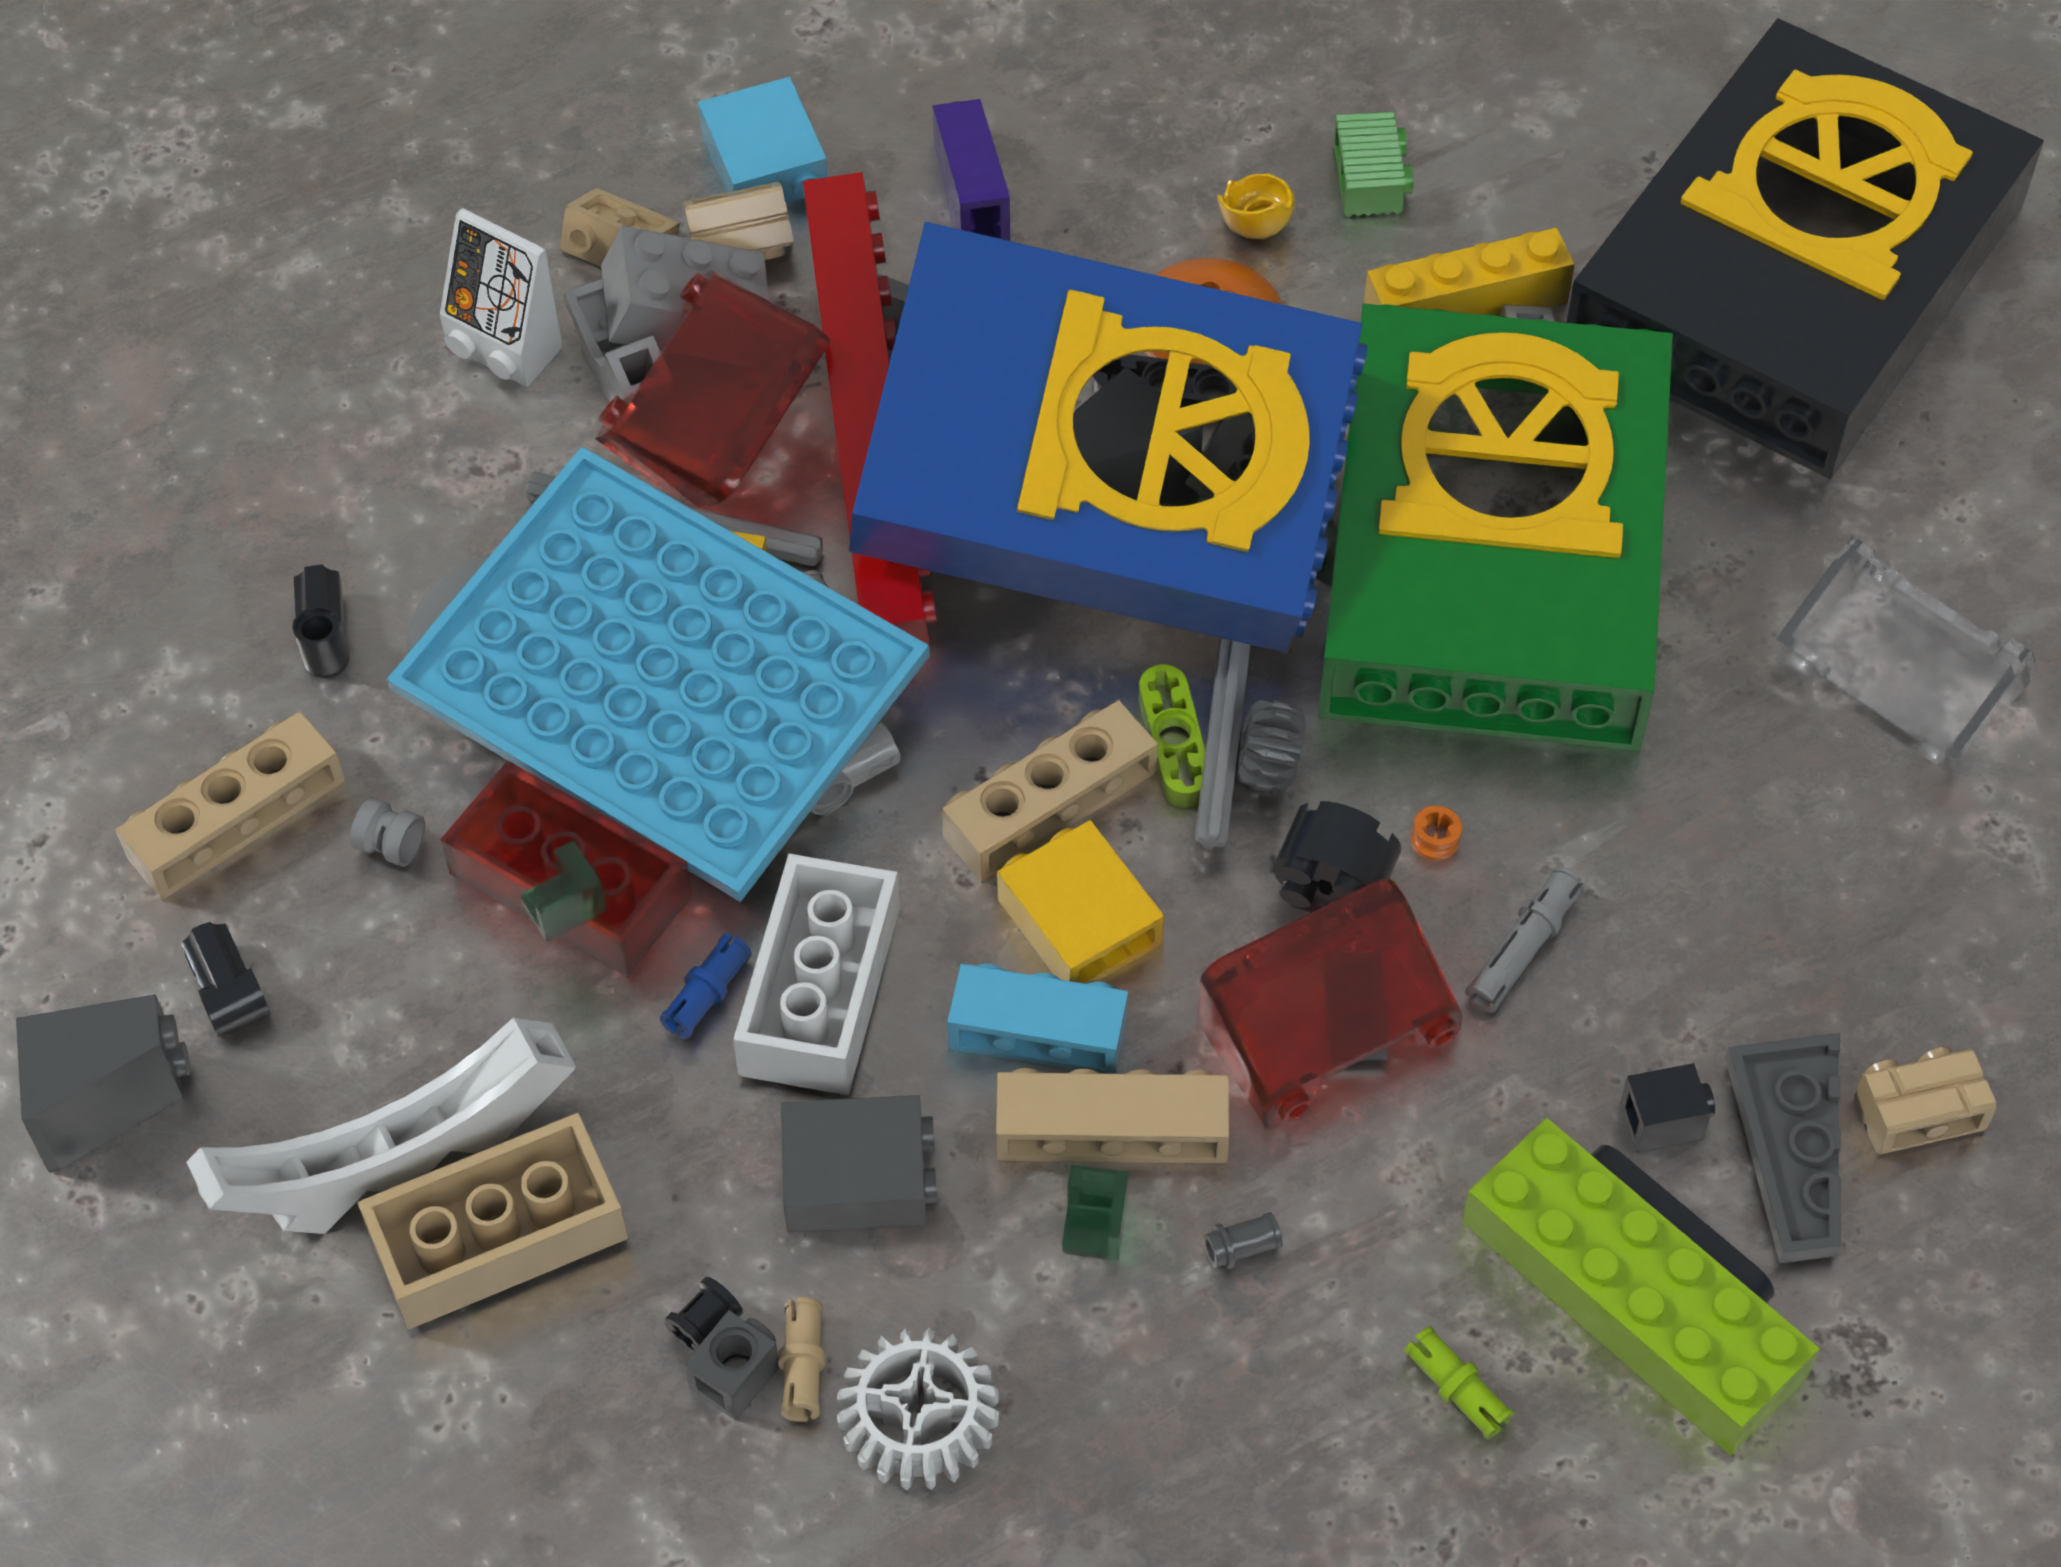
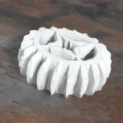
(873, 1397)

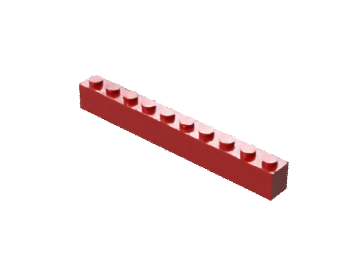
(857, 366)

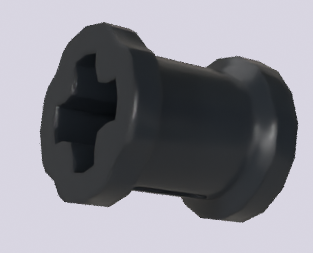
(702, 1314)

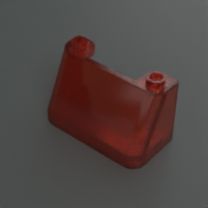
(713, 392)
(1324, 998)

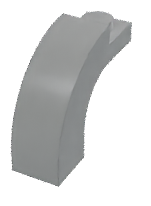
(615, 366)

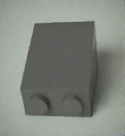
(1116, 432)
(96, 1074)

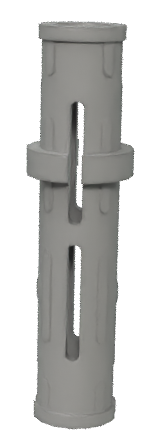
(1536, 923)

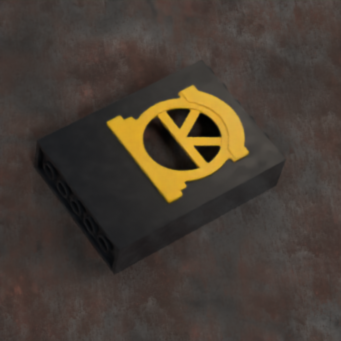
(1788, 327)

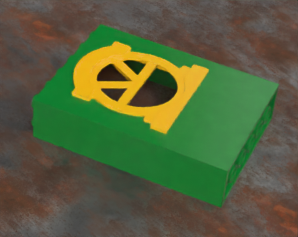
(1487, 617)

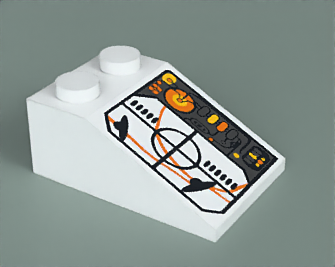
(499, 300)

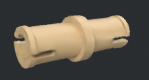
(802, 1359)

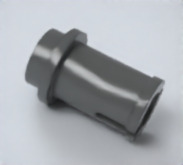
(1242, 1240)

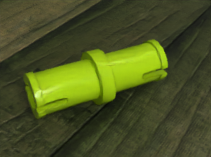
(1459, 1382)

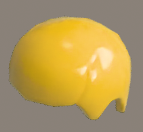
(1257, 205)

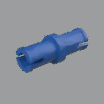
(705, 986)

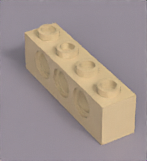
(1081, 787)
(220, 830)

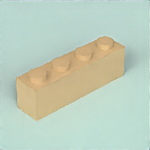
(1112, 1116)

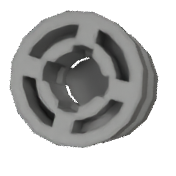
(387, 832)

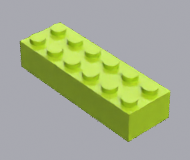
(1639, 1285)

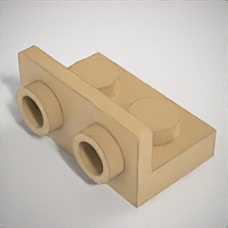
(597, 217)

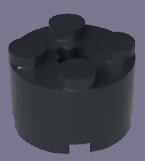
(1332, 855)

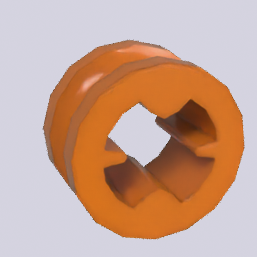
(1432, 847)

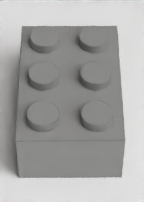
(649, 271)

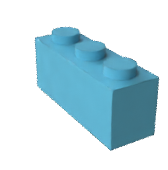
(1037, 1018)

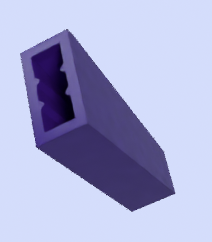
(971, 169)

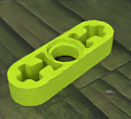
(1181, 715)

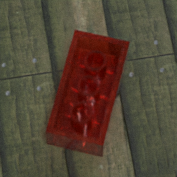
(509, 844)

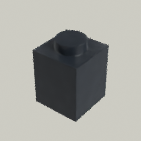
(1667, 1107)

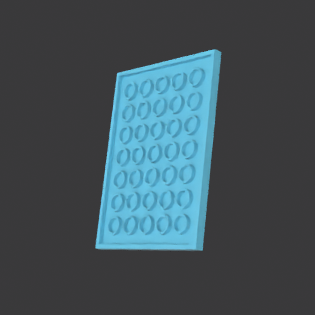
(660, 670)

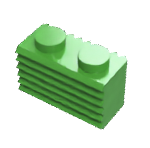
(1371, 164)

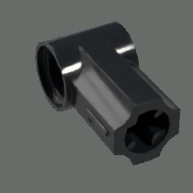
(320, 620)
(227, 987)

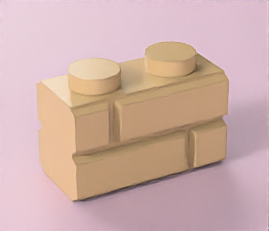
(743, 219)
(1924, 1100)

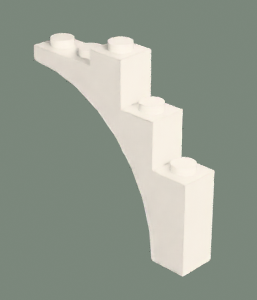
(323, 1174)

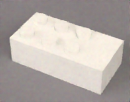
(817, 974)

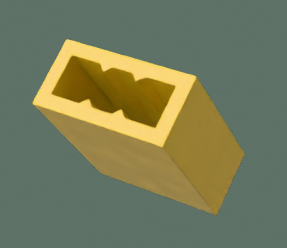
(1080, 905)

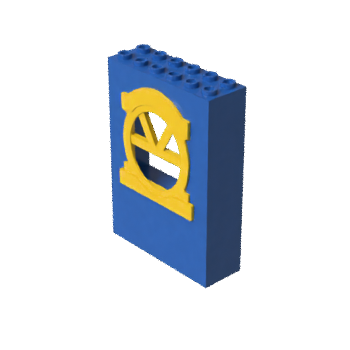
(983, 466)

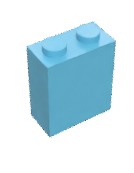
(762, 138)

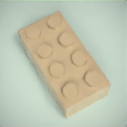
(493, 1220)

